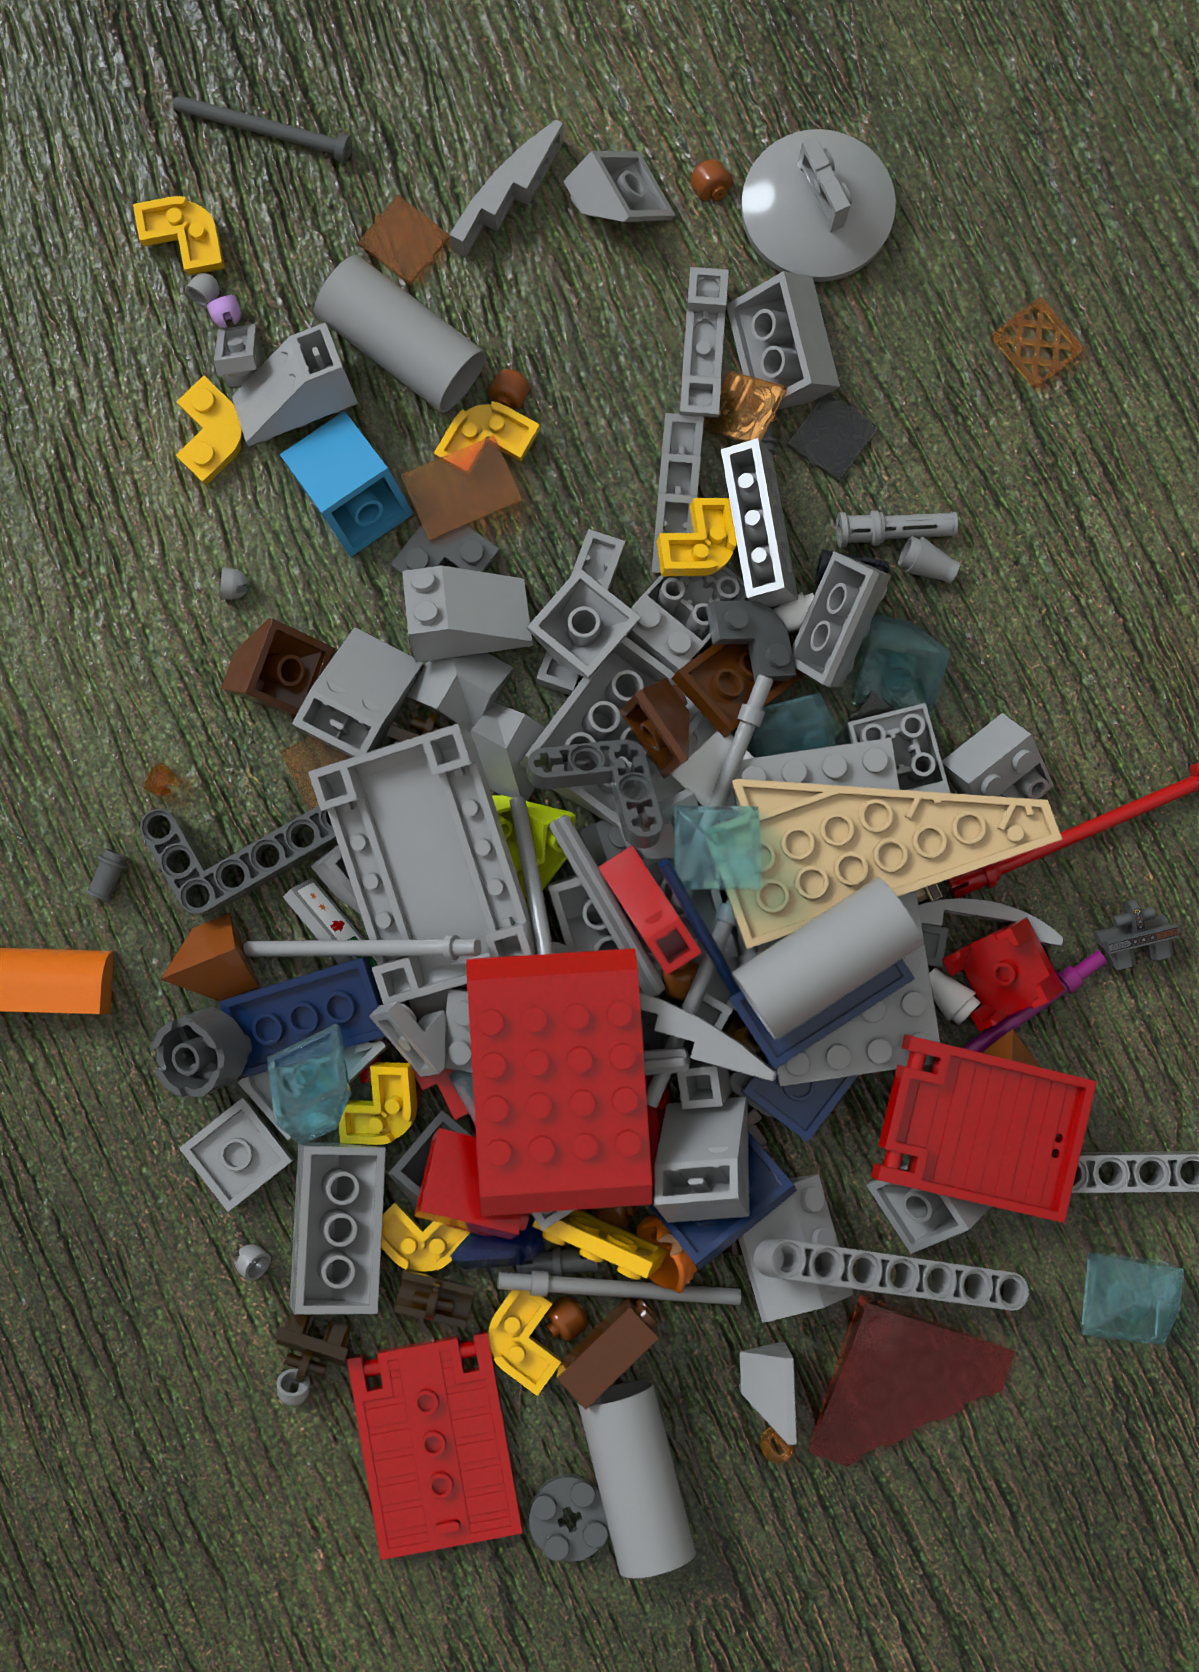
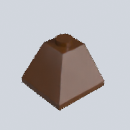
(277, 667)
(660, 724)

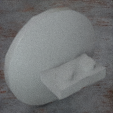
(818, 204)

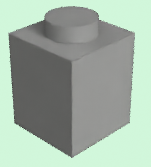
(704, 1085)

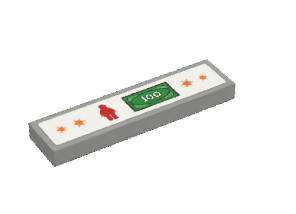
(323, 917)

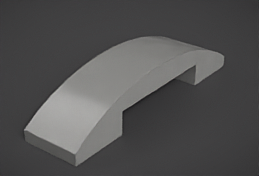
(704, 342)
(933, 912)

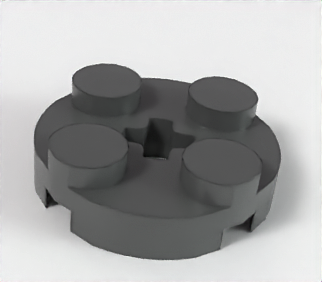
(559, 1539)

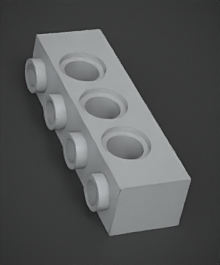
(759, 524)

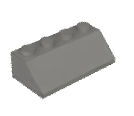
(337, 1228)

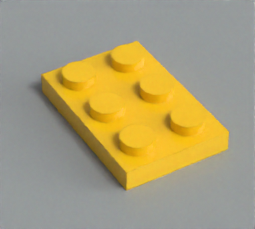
(606, 1241)

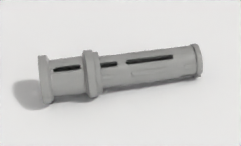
(872, 527)

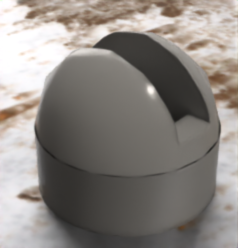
(203, 289)
(232, 584)
(252, 1262)
(284, 1388)

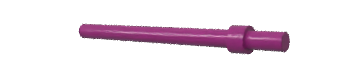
(1071, 979)

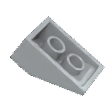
(464, 612)

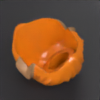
(677, 1266)

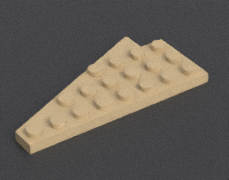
(837, 839)

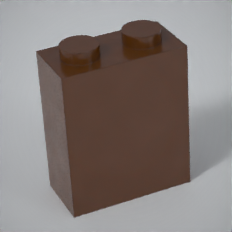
(608, 1350)

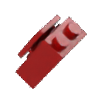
(452, 1189)

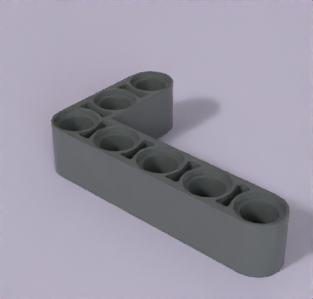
(249, 858)

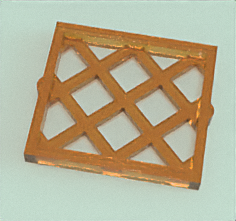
(1017, 360)

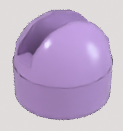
(224, 309)

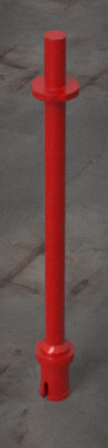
(990, 874)

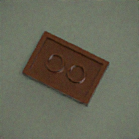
(722, 682)

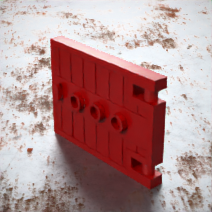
(985, 1129)
(435, 1446)

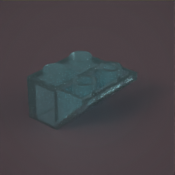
(793, 727)

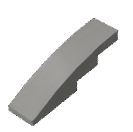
(514, 179)
(678, 476)
(600, 560)
(711, 1042)

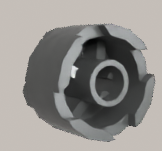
(200, 1052)

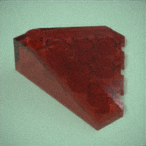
(899, 1376)

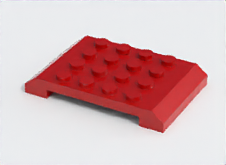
(558, 1082)

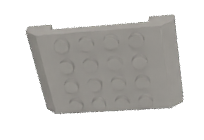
(425, 856)

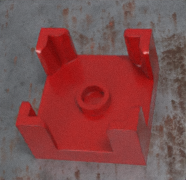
(1006, 972)

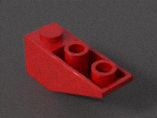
(649, 910)

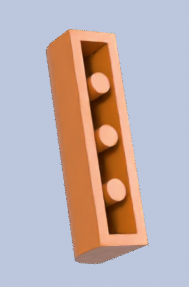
(56, 980)

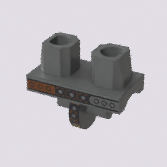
(1137, 929)

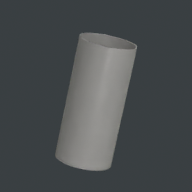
(399, 333)
(828, 958)
(637, 1480)

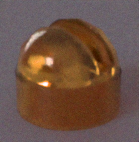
(158, 780)
(769, 1452)

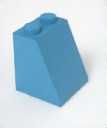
(347, 483)

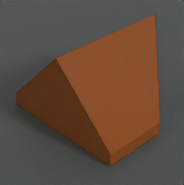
(212, 962)

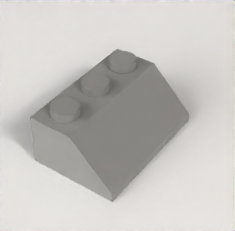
(784, 338)
(838, 619)
(803, 1219)

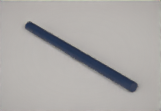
(699, 925)

